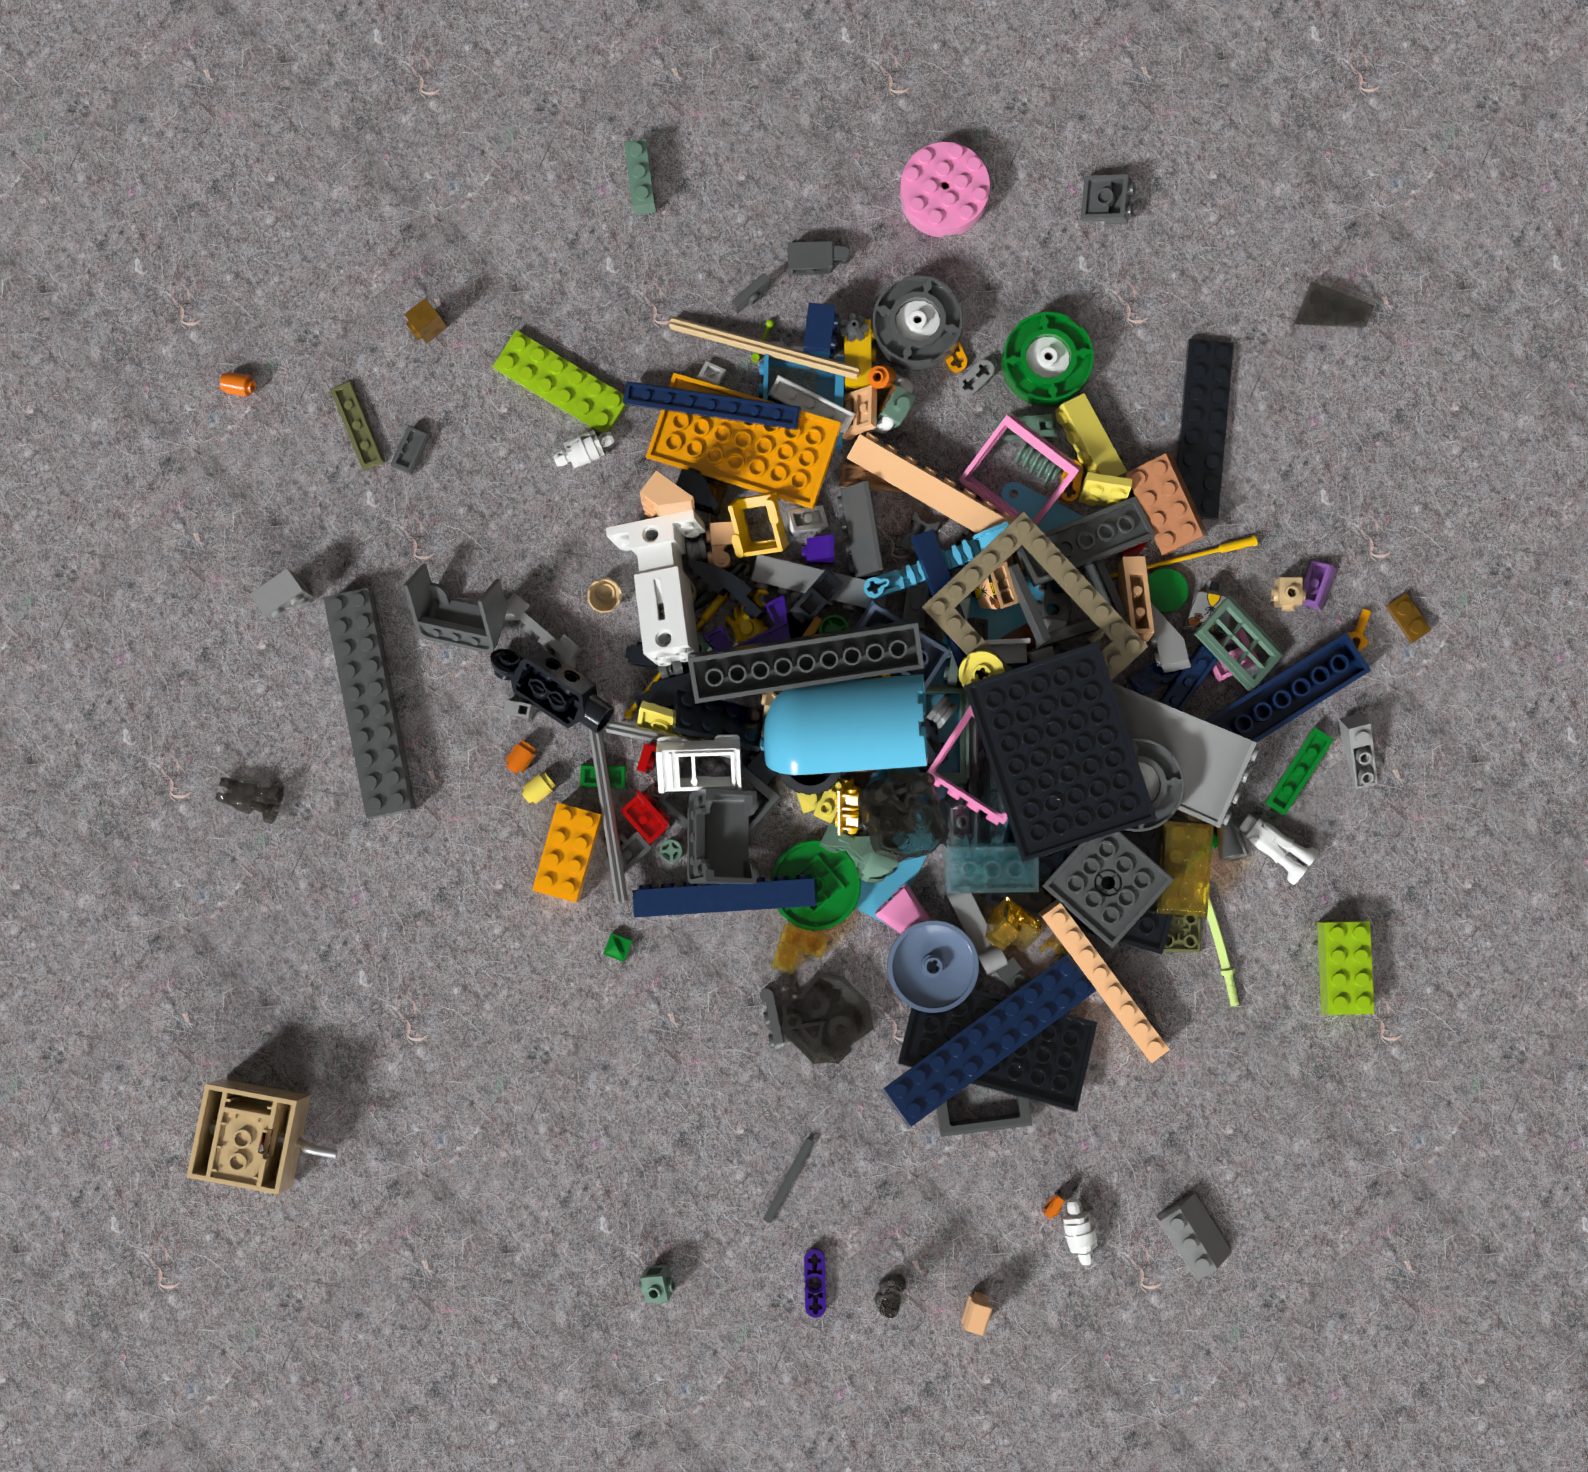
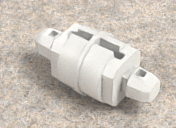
(583, 449)
(1080, 1232)

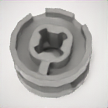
(942, 711)

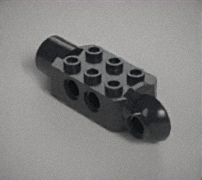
(553, 688)

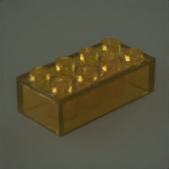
(1187, 858)

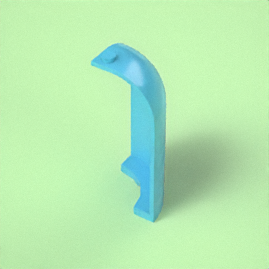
(847, 726)

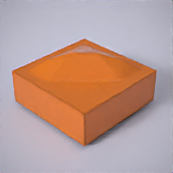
(1053, 1206)

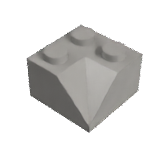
(280, 593)

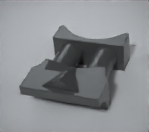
(917, 523)

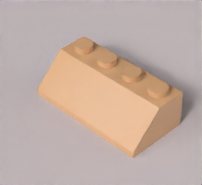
(664, 497)

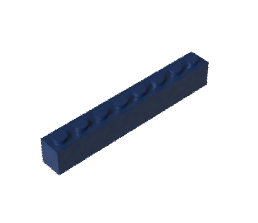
(724, 897)

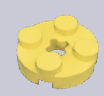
(976, 661)

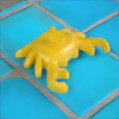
(744, 626)

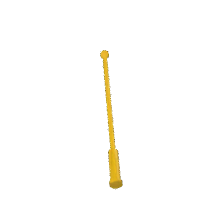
(1226, 547)
(705, 617)

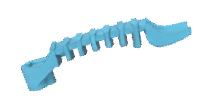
(912, 575)

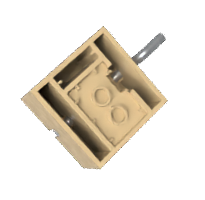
(240, 1119)

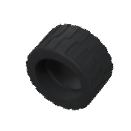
(811, 784)

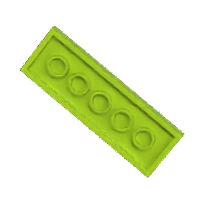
(560, 382)

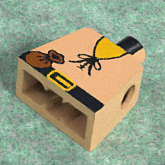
(996, 590)

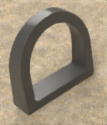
(1020, 1119)

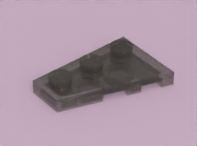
(1331, 308)

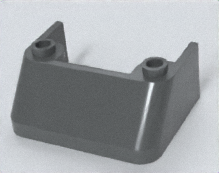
(454, 621)

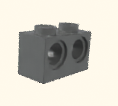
(1059, 600)

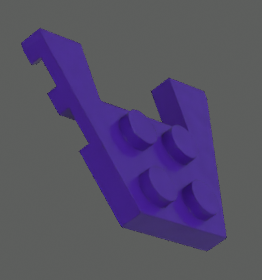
(778, 613)

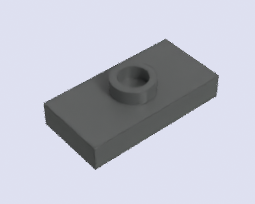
(751, 293)
(410, 450)
(1013, 975)

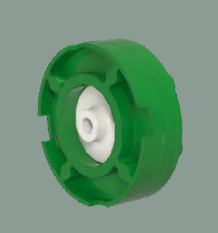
(1051, 338)

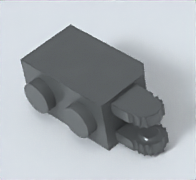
(814, 257)

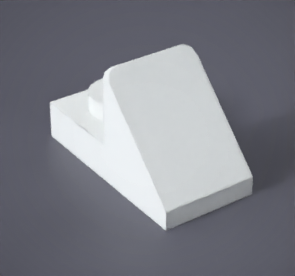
(806, 520)

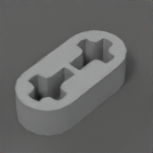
(972, 375)

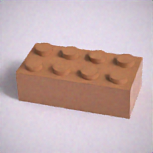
(1167, 504)

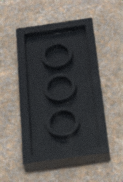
(717, 718)

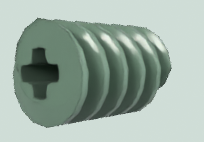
(1038, 462)

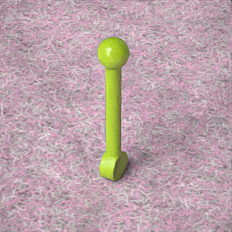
(769, 323)

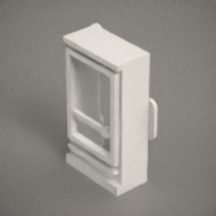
(672, 747)

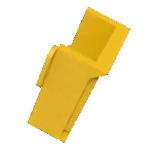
(741, 539)

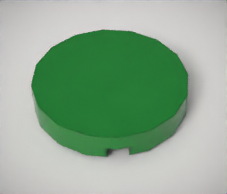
(1167, 590)

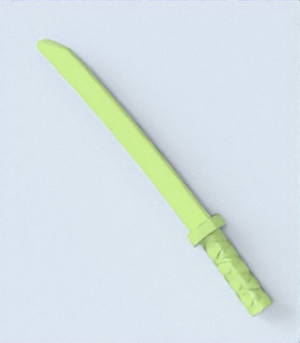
(1226, 970)

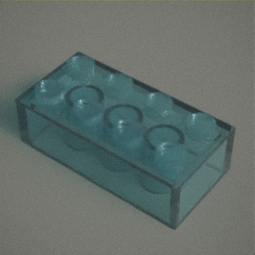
(988, 869)

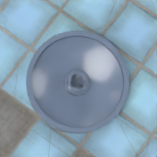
(932, 966)

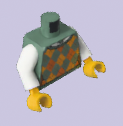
(894, 405)

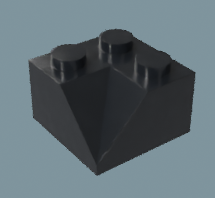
(707, 495)

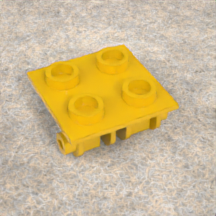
(848, 802)

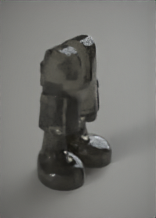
(244, 794)
(890, 1298)

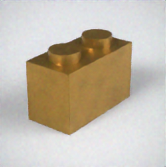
(424, 321)

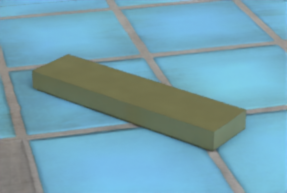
(357, 426)

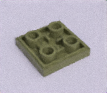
(1184, 934)

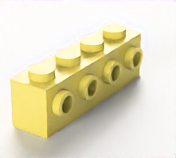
(1089, 437)

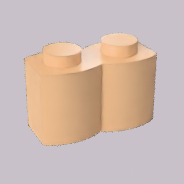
(977, 1313)

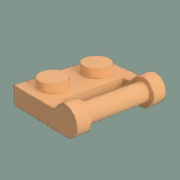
(864, 407)

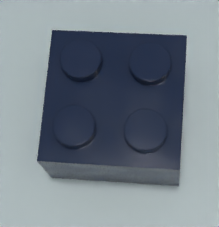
(819, 330)

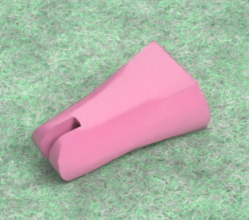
(902, 909)

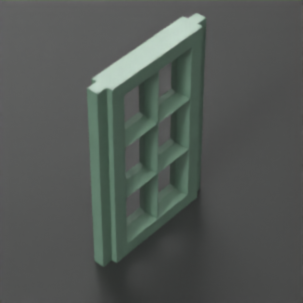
(1225, 657)

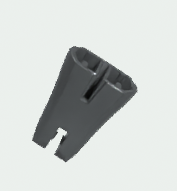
(1230, 841)

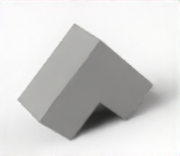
(518, 709)

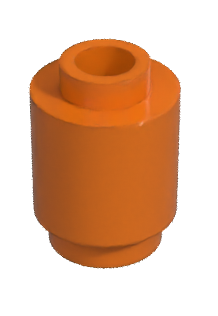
(882, 377)
(237, 384)
(520, 757)

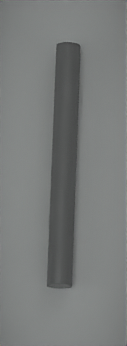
(790, 1177)

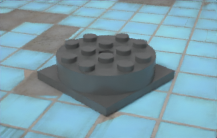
(1114, 910)

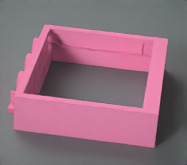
(1039, 443)
(954, 790)

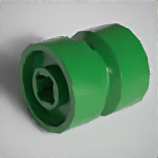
(833, 623)

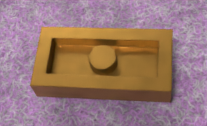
(1408, 618)

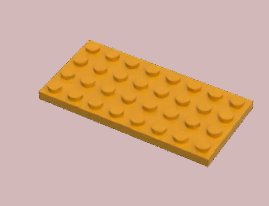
(747, 453)

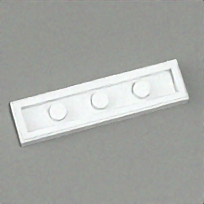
(810, 402)

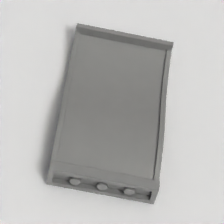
(1209, 756)

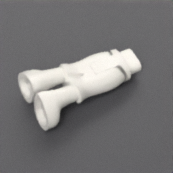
(1277, 846)

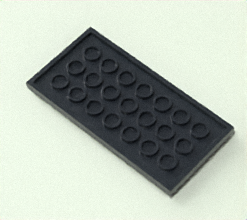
(1042, 1070)

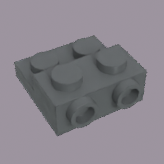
(1107, 198)

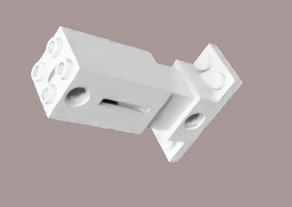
(661, 585)

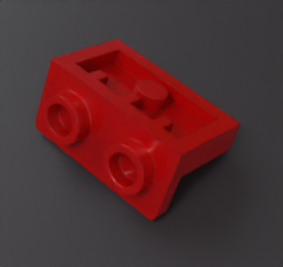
(647, 759)

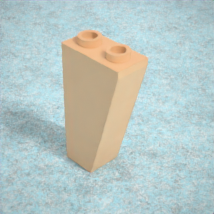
(1136, 595)

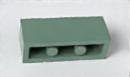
(640, 177)

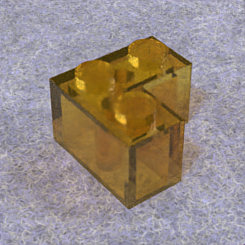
(1012, 926)
(797, 940)

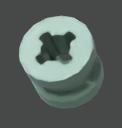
(667, 850)

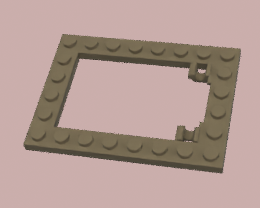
(1117, 652)

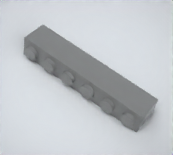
(798, 578)

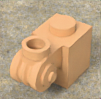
(720, 538)

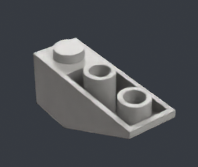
(1171, 645)
(1359, 750)

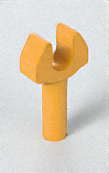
(1360, 627)

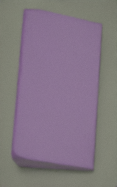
(1318, 584)

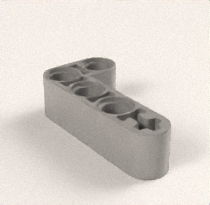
(974, 926)

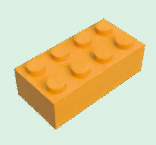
(567, 852)

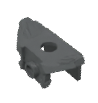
(957, 819)

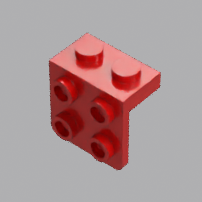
(645, 817)

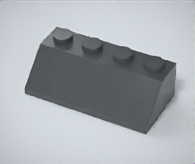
(861, 531)

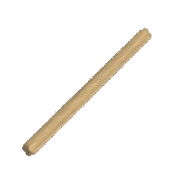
(764, 347)

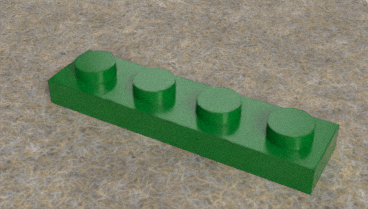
(1299, 771)

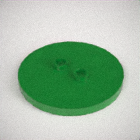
(836, 884)

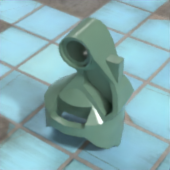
(870, 865)

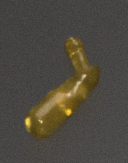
(1056, 947)

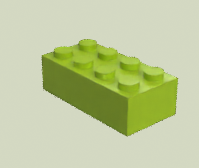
(1345, 967)

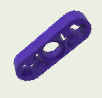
(822, 1289)

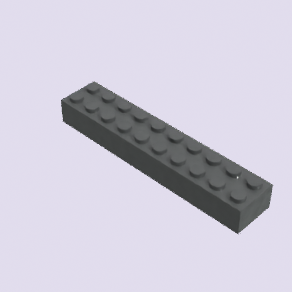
(805, 661)
(369, 703)

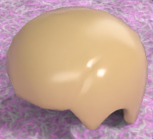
(604, 595)

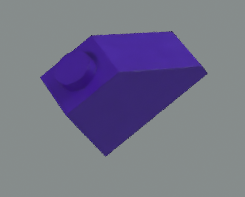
(819, 550)

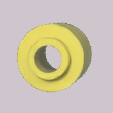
(538, 788)

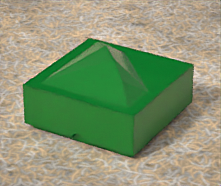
(617, 947)

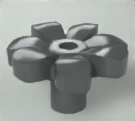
(853, 327)

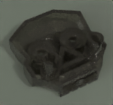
(908, 835)
(839, 1005)

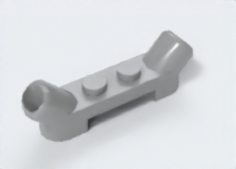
(564, 649)

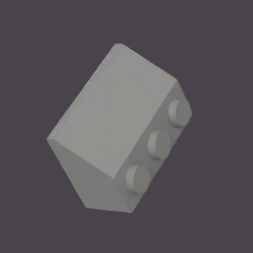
(1194, 1236)

